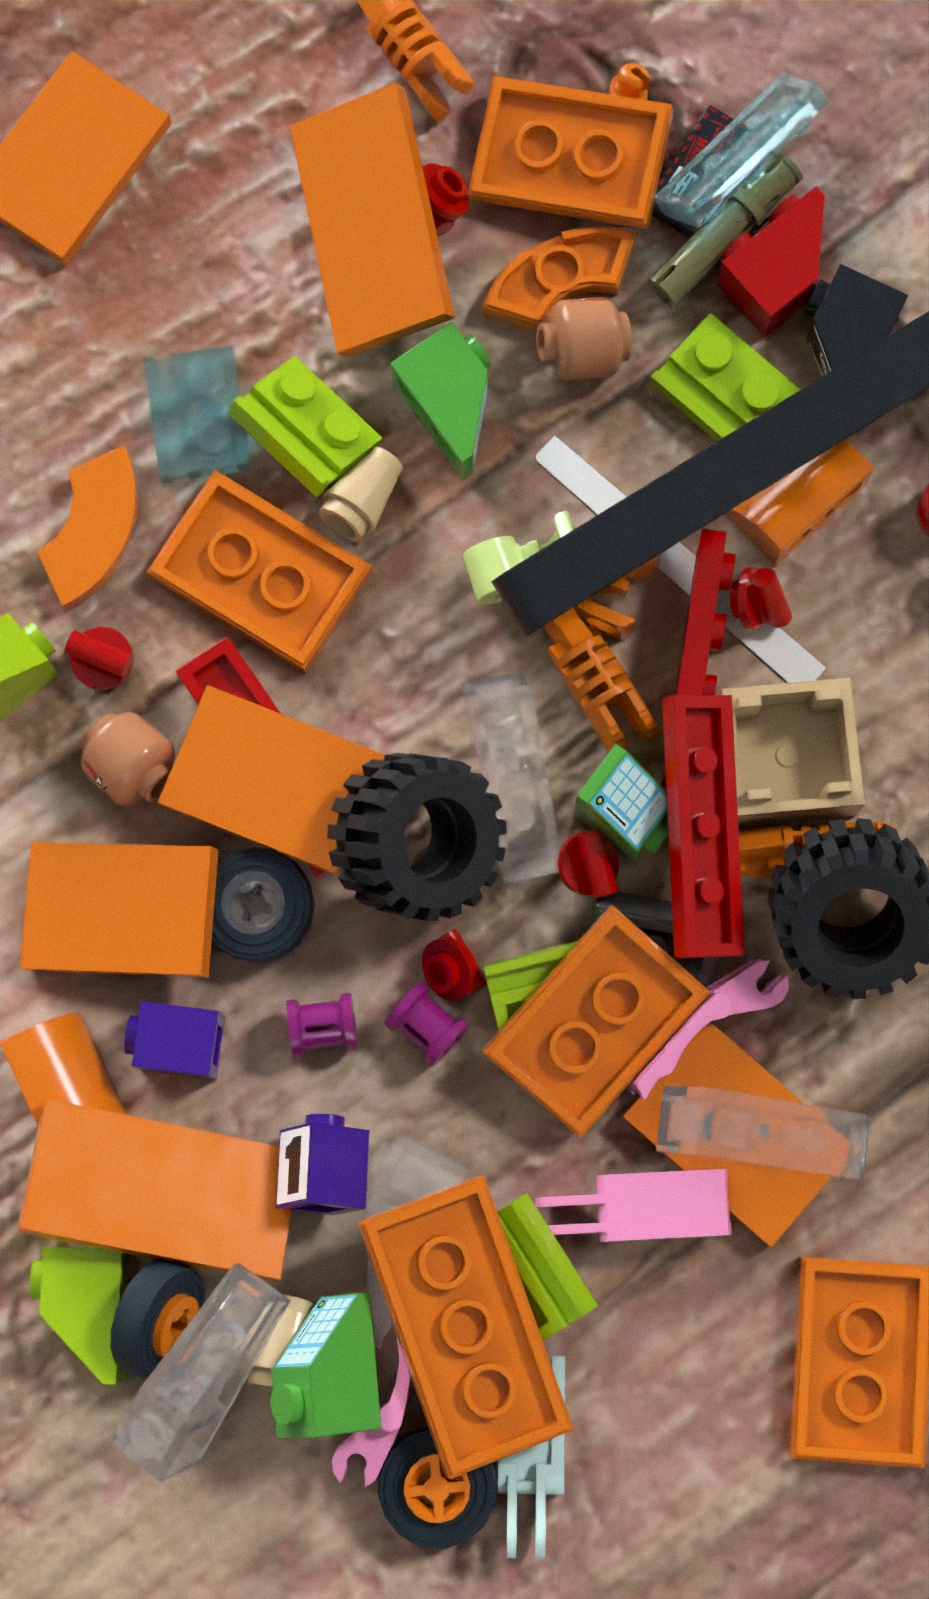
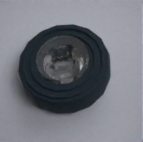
(277, 915)

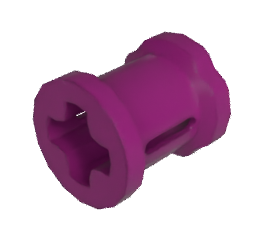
(426, 1024)
(307, 1038)

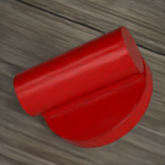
(446, 195)
(759, 599)
(100, 657)
(589, 864)
(451, 967)

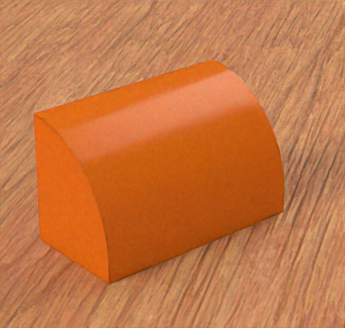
(802, 501)
(60, 1064)

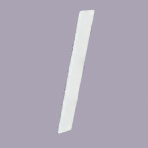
(677, 562)

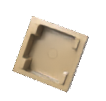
(796, 752)

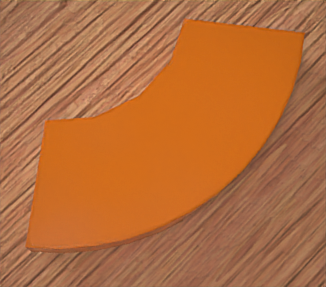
(558, 270)
(97, 527)

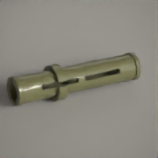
(741, 214)

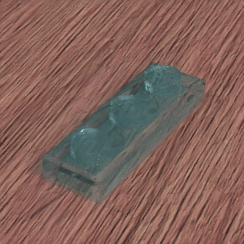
(741, 150)

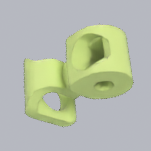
(497, 555)

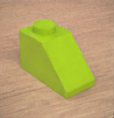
(22, 663)
(80, 1300)

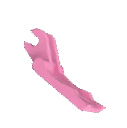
(729, 995)
(652, 1206)
(377, 1443)

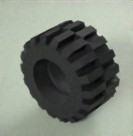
(460, 846)
(863, 954)

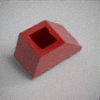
(777, 267)

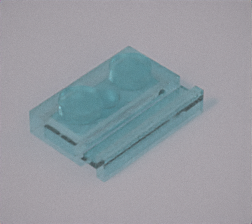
(191, 414)

